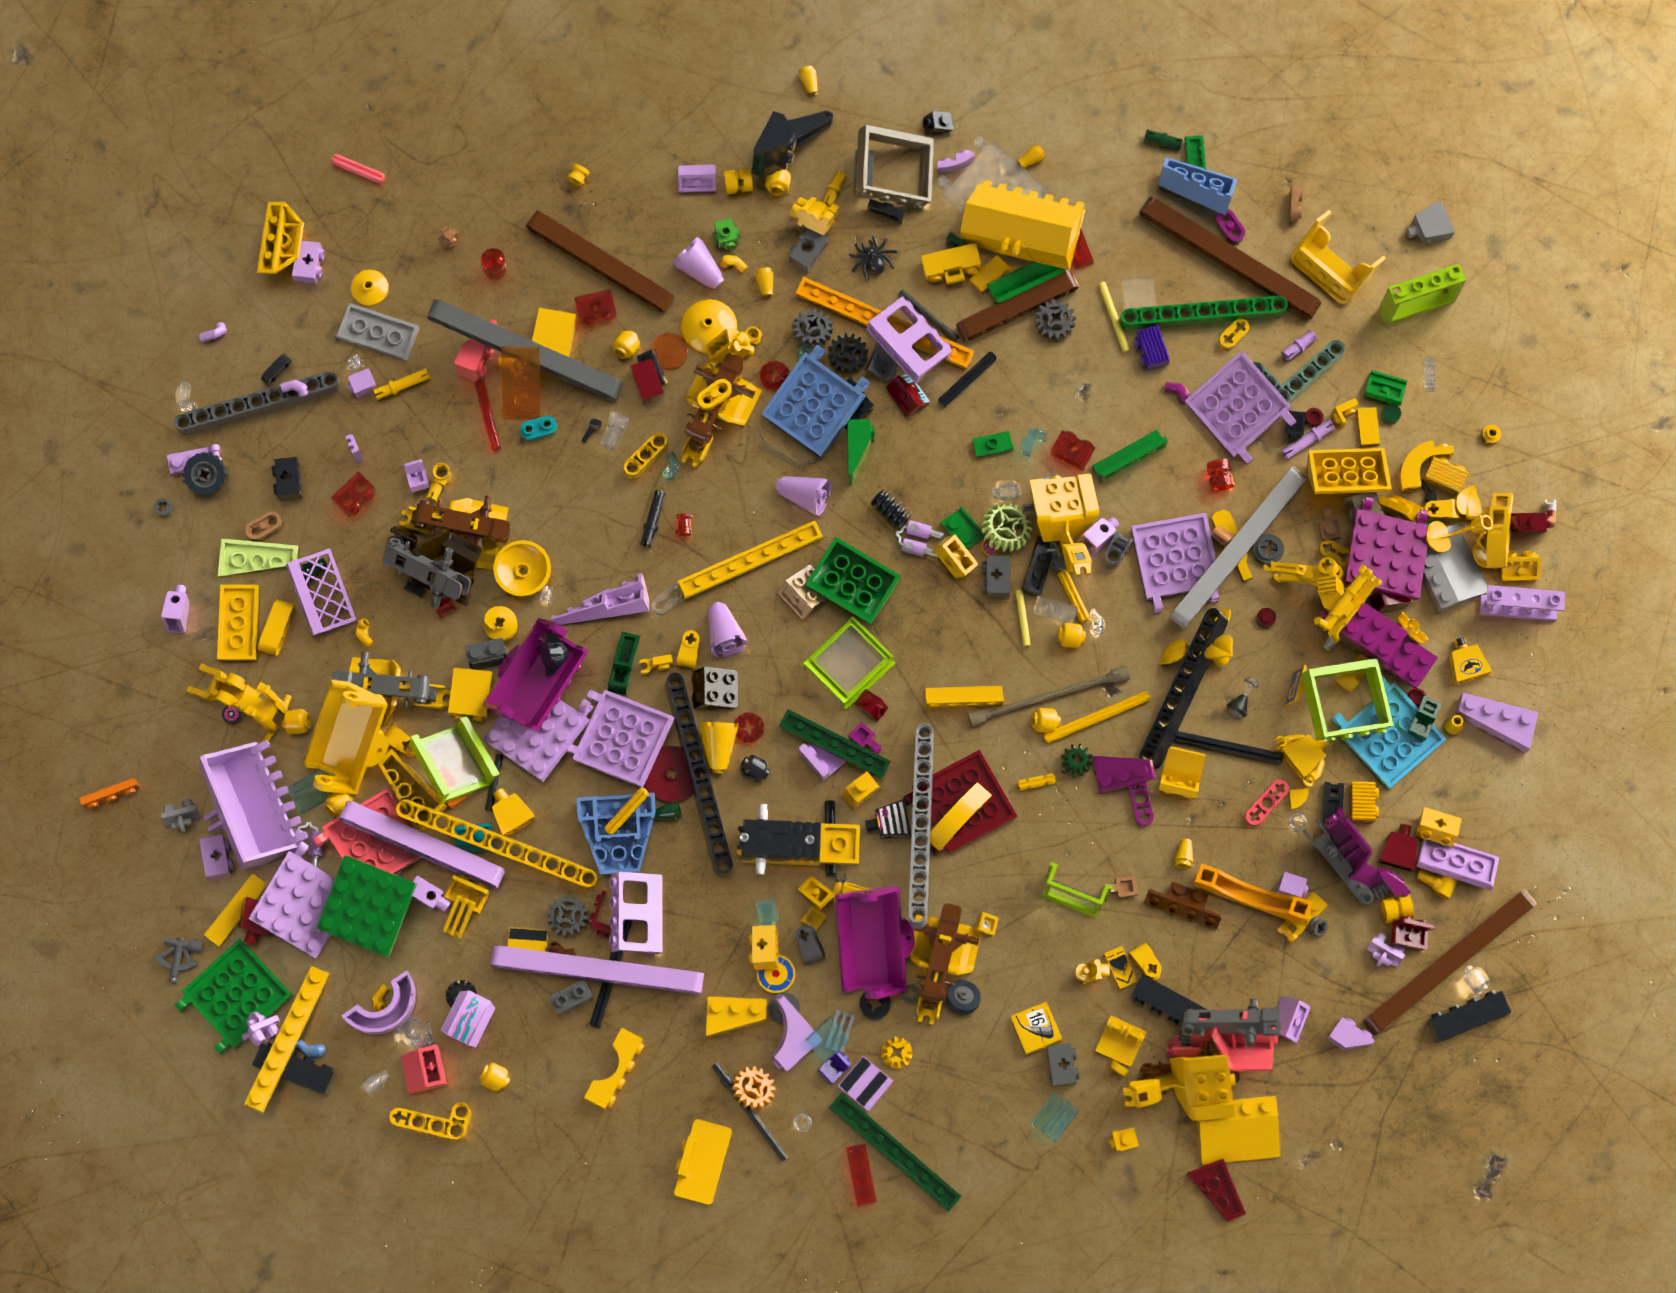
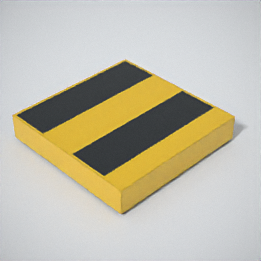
(528, 939)

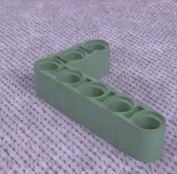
(1311, 366)

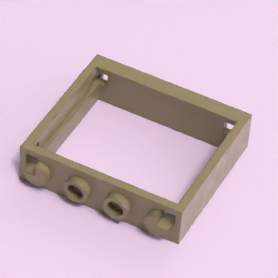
(902, 139)

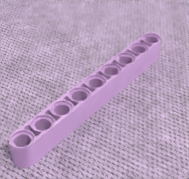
(421, 844)

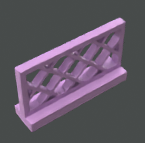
(304, 596)

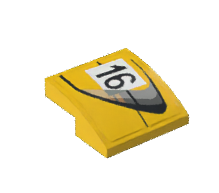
(1036, 1028)

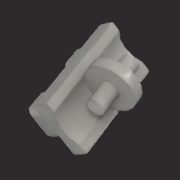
(180, 817)

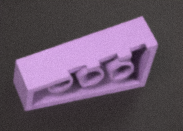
(1499, 719)

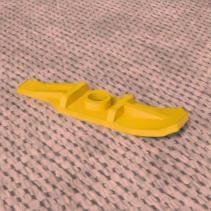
(1225, 520)

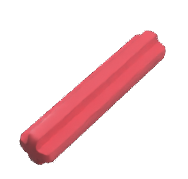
(357, 168)

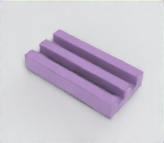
(354, 448)

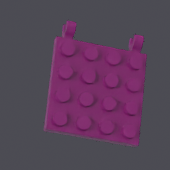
(1390, 548)

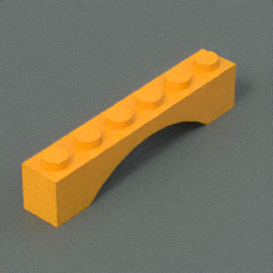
(1228, 887)

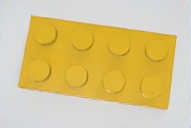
(238, 623)

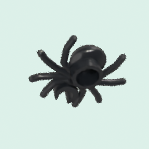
(872, 257)

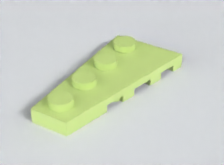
(252, 556)

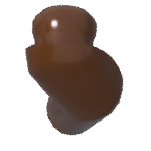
(555, 947)

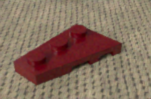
(1219, 1188)

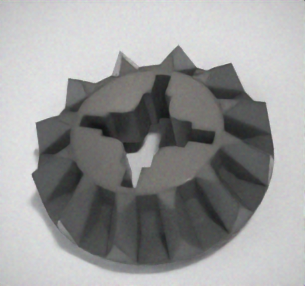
(1275, 543)
(774, 1010)

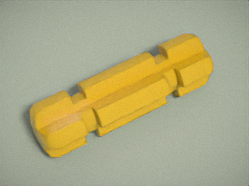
(1035, 782)

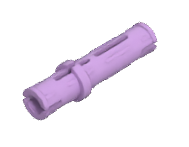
(1314, 435)

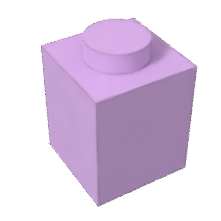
(361, 383)

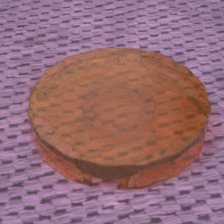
(671, 350)

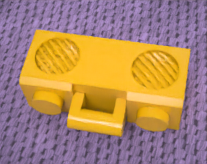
(951, 261)

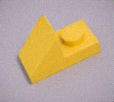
(816, 892)

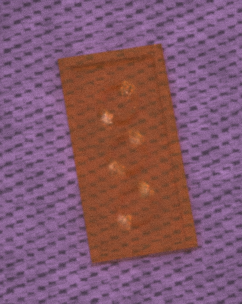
(520, 382)

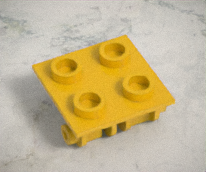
(1120, 1041)

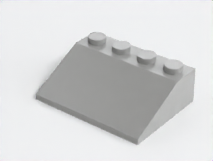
(1452, 575)

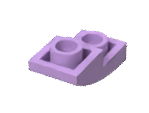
(962, 160)

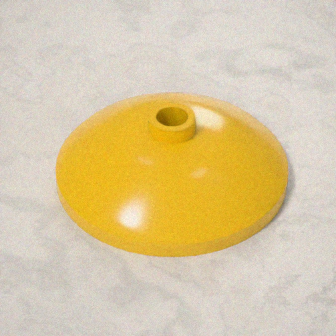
(693, 324)
(520, 556)

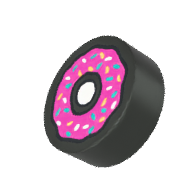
(231, 715)

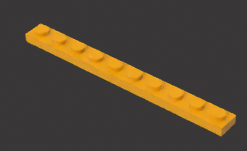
(864, 313)

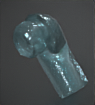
(672, 468)

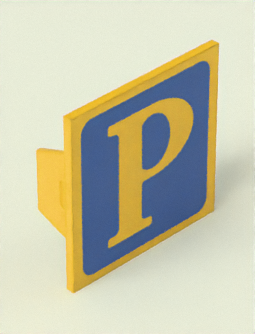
(1296, 686)

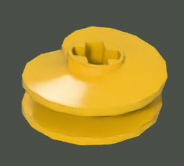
(506, 617)

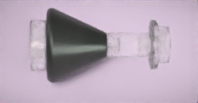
(1238, 707)

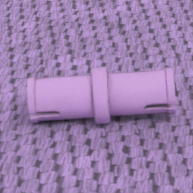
(1299, 345)

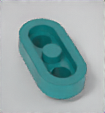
(539, 430)

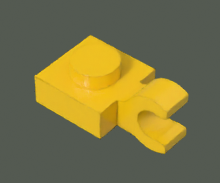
(661, 663)

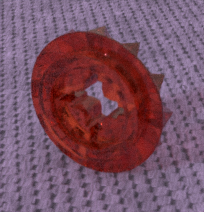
(767, 380)
(753, 720)

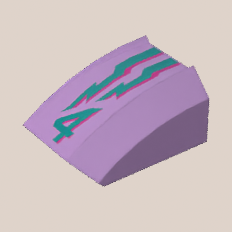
(468, 1018)

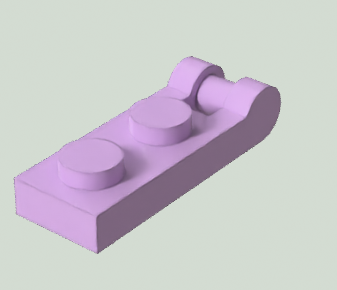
(178, 460)

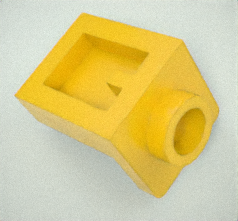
(1347, 409)
(1123, 1140)

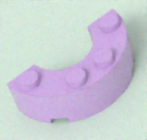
(392, 1016)

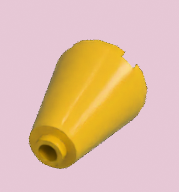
(718, 743)

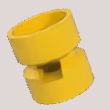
(731, 180)
(1393, 909)

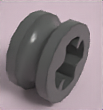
(157, 507)
(1314, 922)
(914, 988)

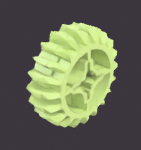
(1017, 518)

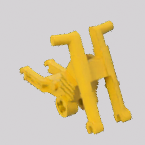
(1330, 589)
(233, 692)

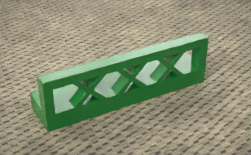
(1021, 280)
(1129, 456)

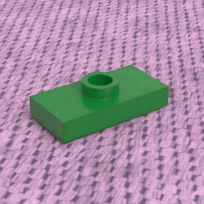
(1195, 151)
(992, 444)

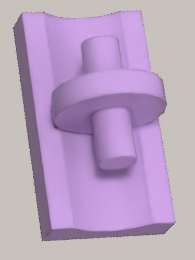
(1384, 952)
(258, 1025)

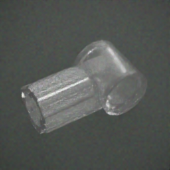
(616, 426)

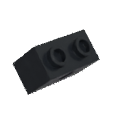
(287, 467)

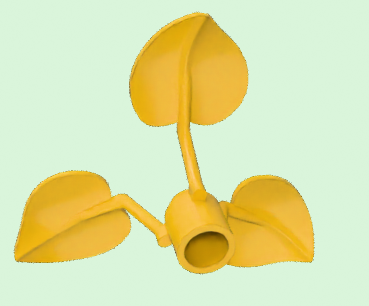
(1467, 504)
(1218, 652)

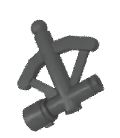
(178, 945)

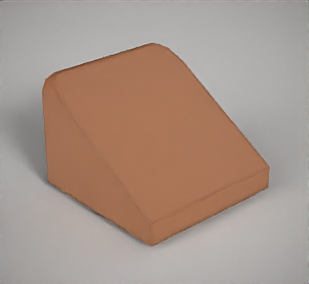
(1222, 535)

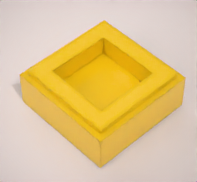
(814, 918)

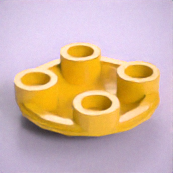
(1412, 627)

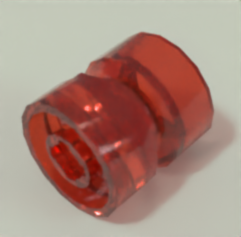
(494, 263)
(1220, 475)

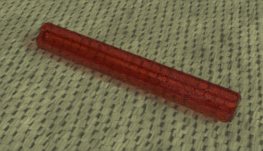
(487, 415)

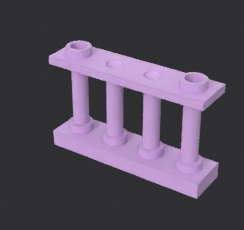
(1522, 603)

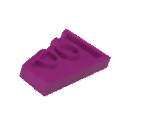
(1119, 772)

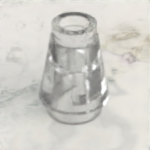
(374, 1083)

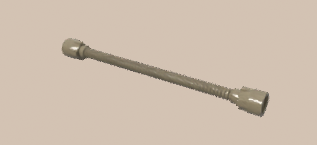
(1116, 675)

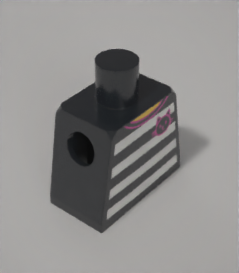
(891, 821)

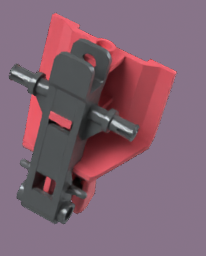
(1241, 1034)

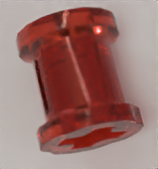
(684, 524)
(445, 606)

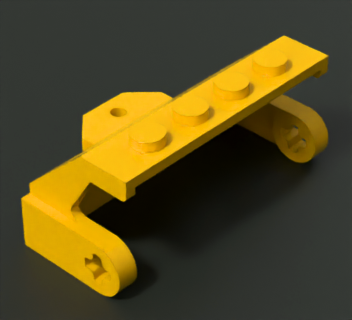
(347, 737)

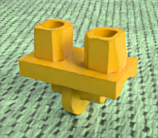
(1091, 971)

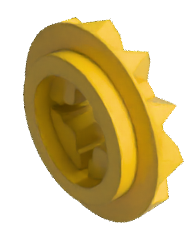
(896, 1062)

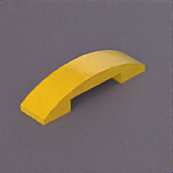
(958, 816)

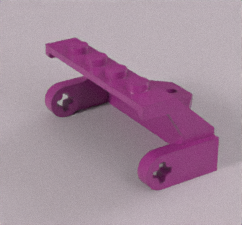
(523, 688)
(873, 941)

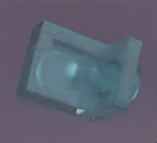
(1027, 443)
(767, 911)

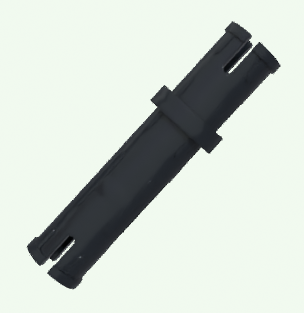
(650, 526)

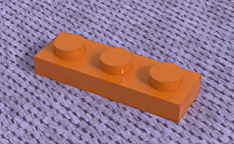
(110, 793)

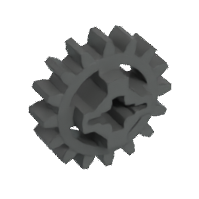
(1050, 314)
(815, 328)
(574, 910)

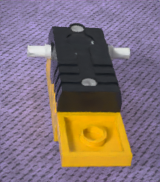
(796, 842)

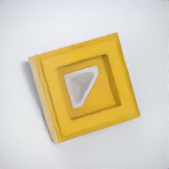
(986, 924)

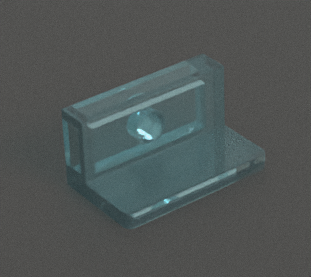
(305, 794)
(1054, 1117)

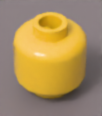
(778, 182)
(625, 344)
(1071, 635)
(1045, 720)
(296, 721)
(336, 803)
(494, 1077)

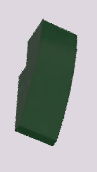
(623, 663)

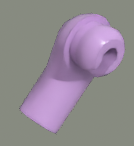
(213, 334)
(295, 385)

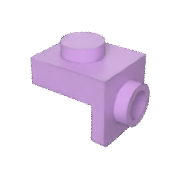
(416, 475)

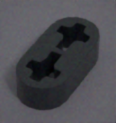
(278, 367)

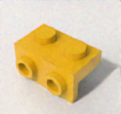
(475, 892)

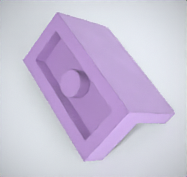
(697, 178)
(1292, 1017)

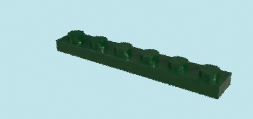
(834, 744)

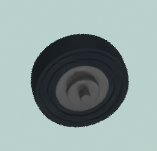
(963, 997)

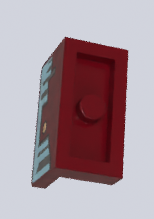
(907, 394)

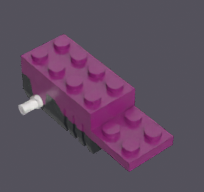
(1384, 640)

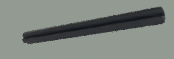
(1228, 747)
(606, 987)

